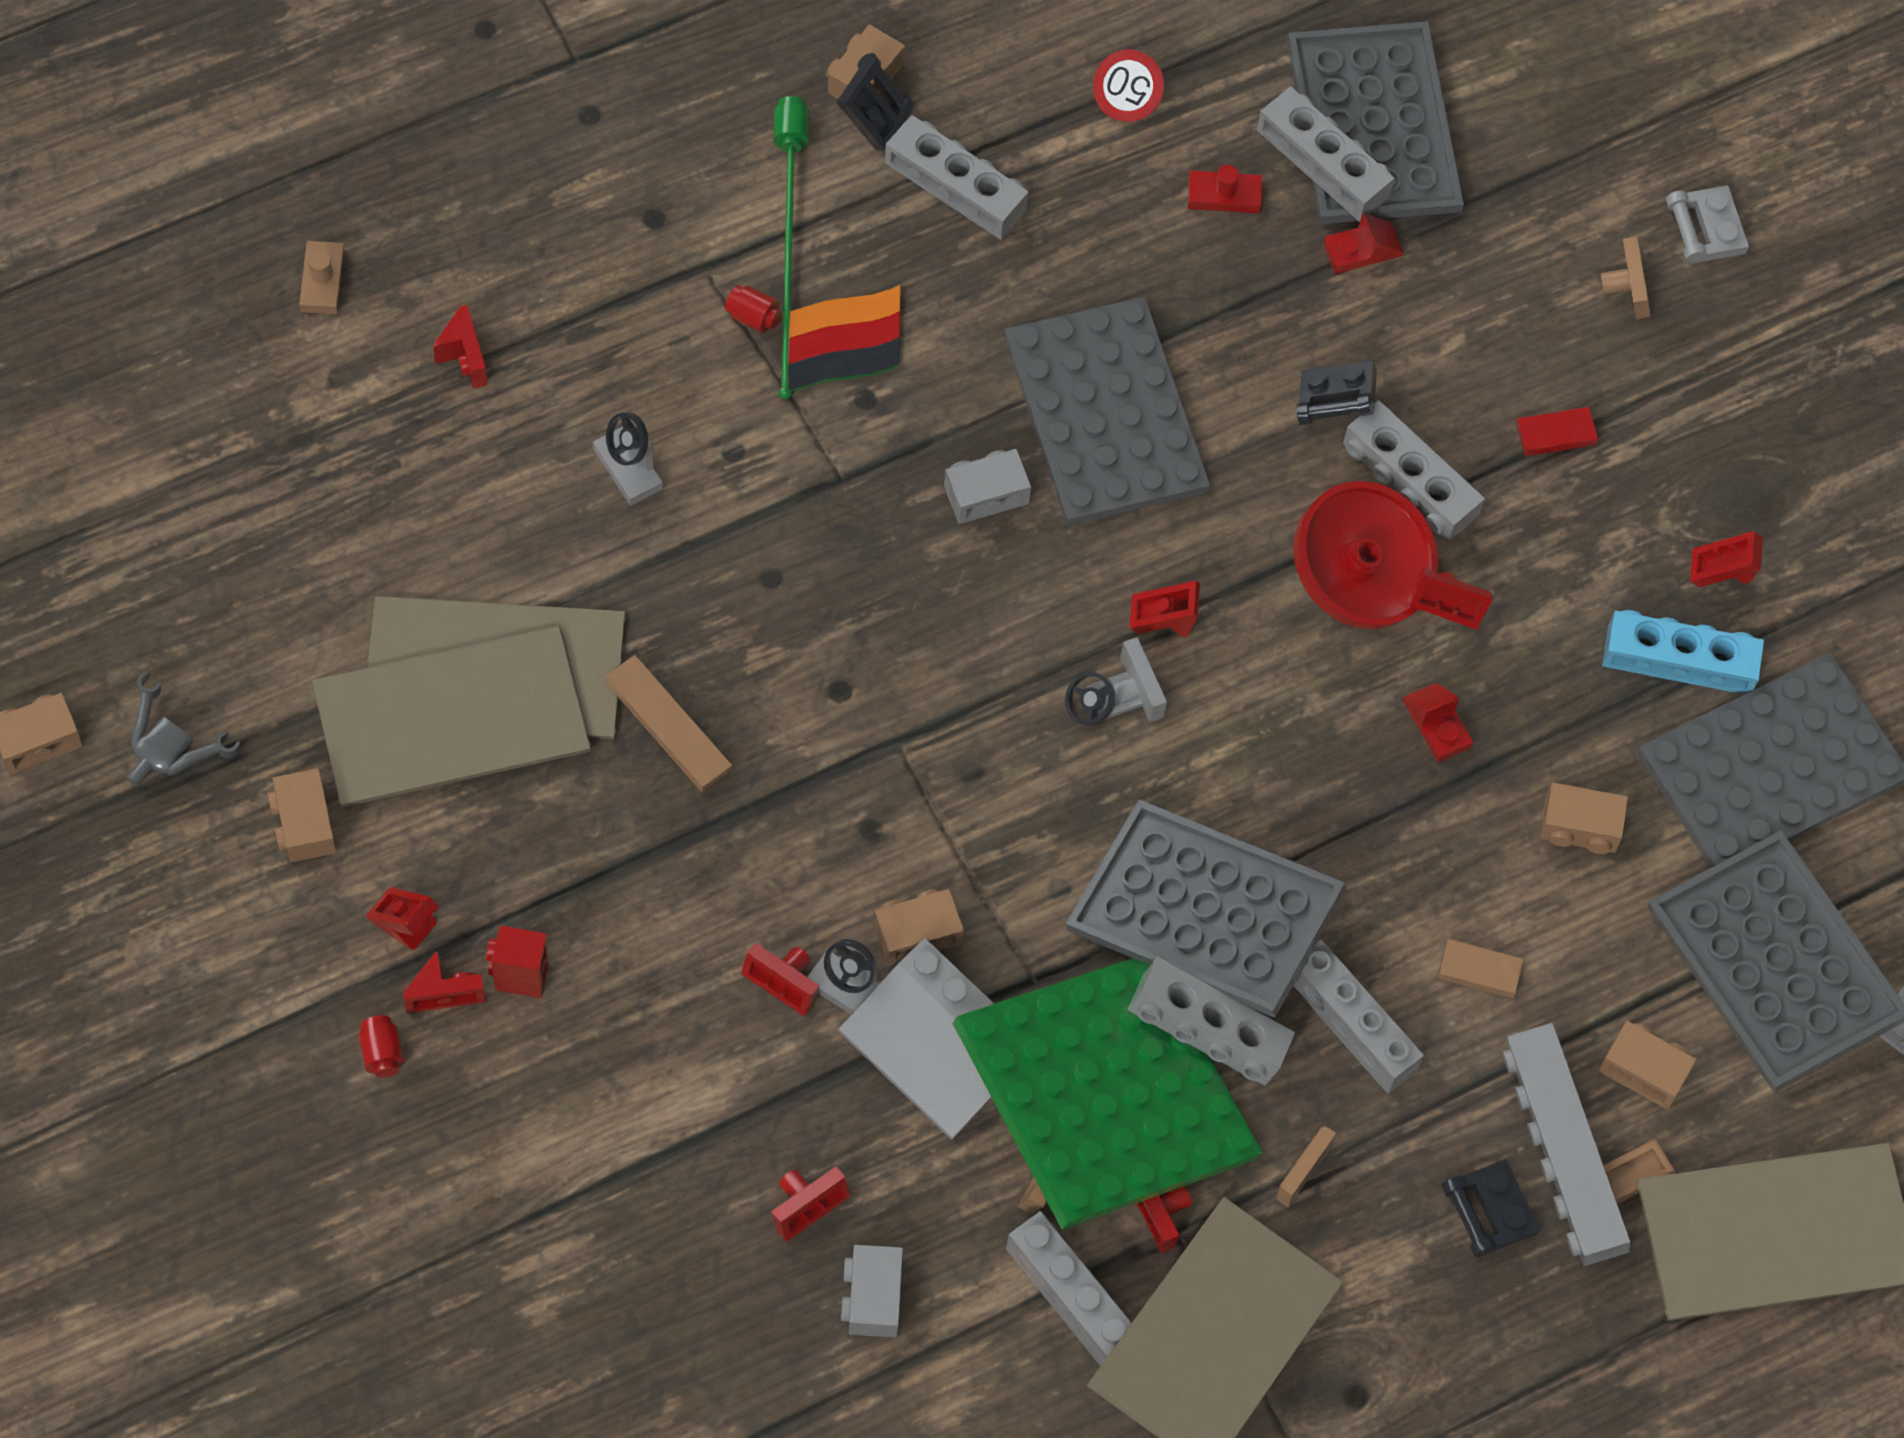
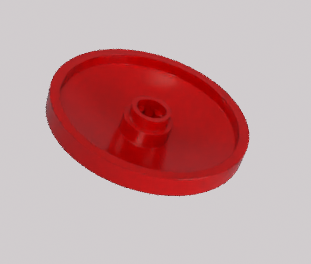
(1363, 553)

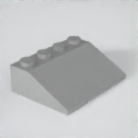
(912, 1040)

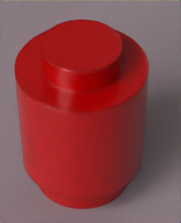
(753, 308)
(381, 1046)

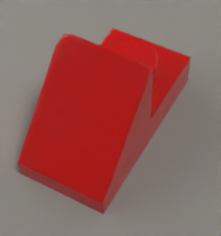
(1366, 245)
(461, 343)
(1166, 608)
(1438, 722)
(404, 916)
(432, 992)

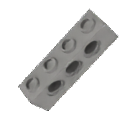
(1330, 171)
(935, 174)
(1435, 477)
(1202, 1004)
(1357, 1019)

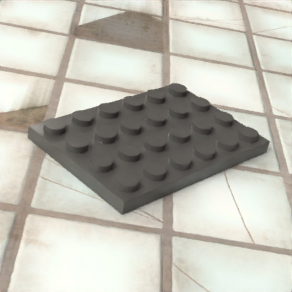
(1389, 98)
(1106, 411)
(1774, 761)
(1207, 906)
(1778, 961)

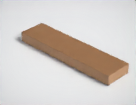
(668, 723)

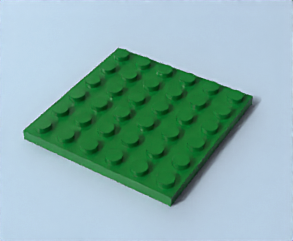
(1101, 1097)

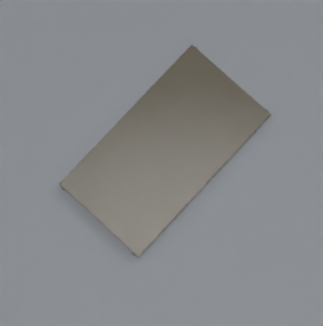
(427, 626)
(450, 716)
(1776, 1231)
(1215, 1330)

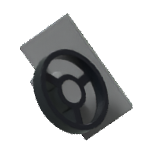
(629, 457)
(1120, 692)
(846, 978)

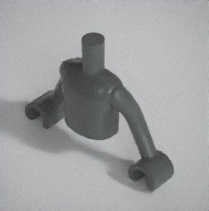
(165, 743)

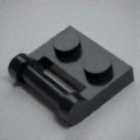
(868, 108)
(1337, 391)
(1502, 1205)

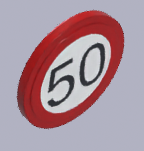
(1128, 85)

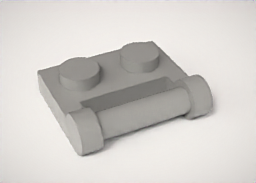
(1717, 221)

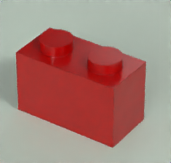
(518, 961)

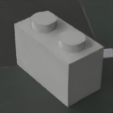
(987, 485)
(874, 1291)

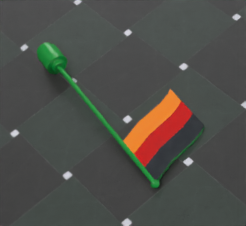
(837, 335)

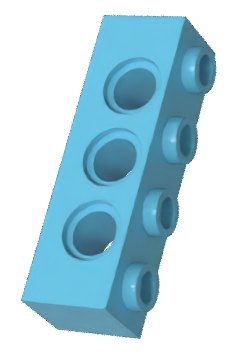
(1665, 661)

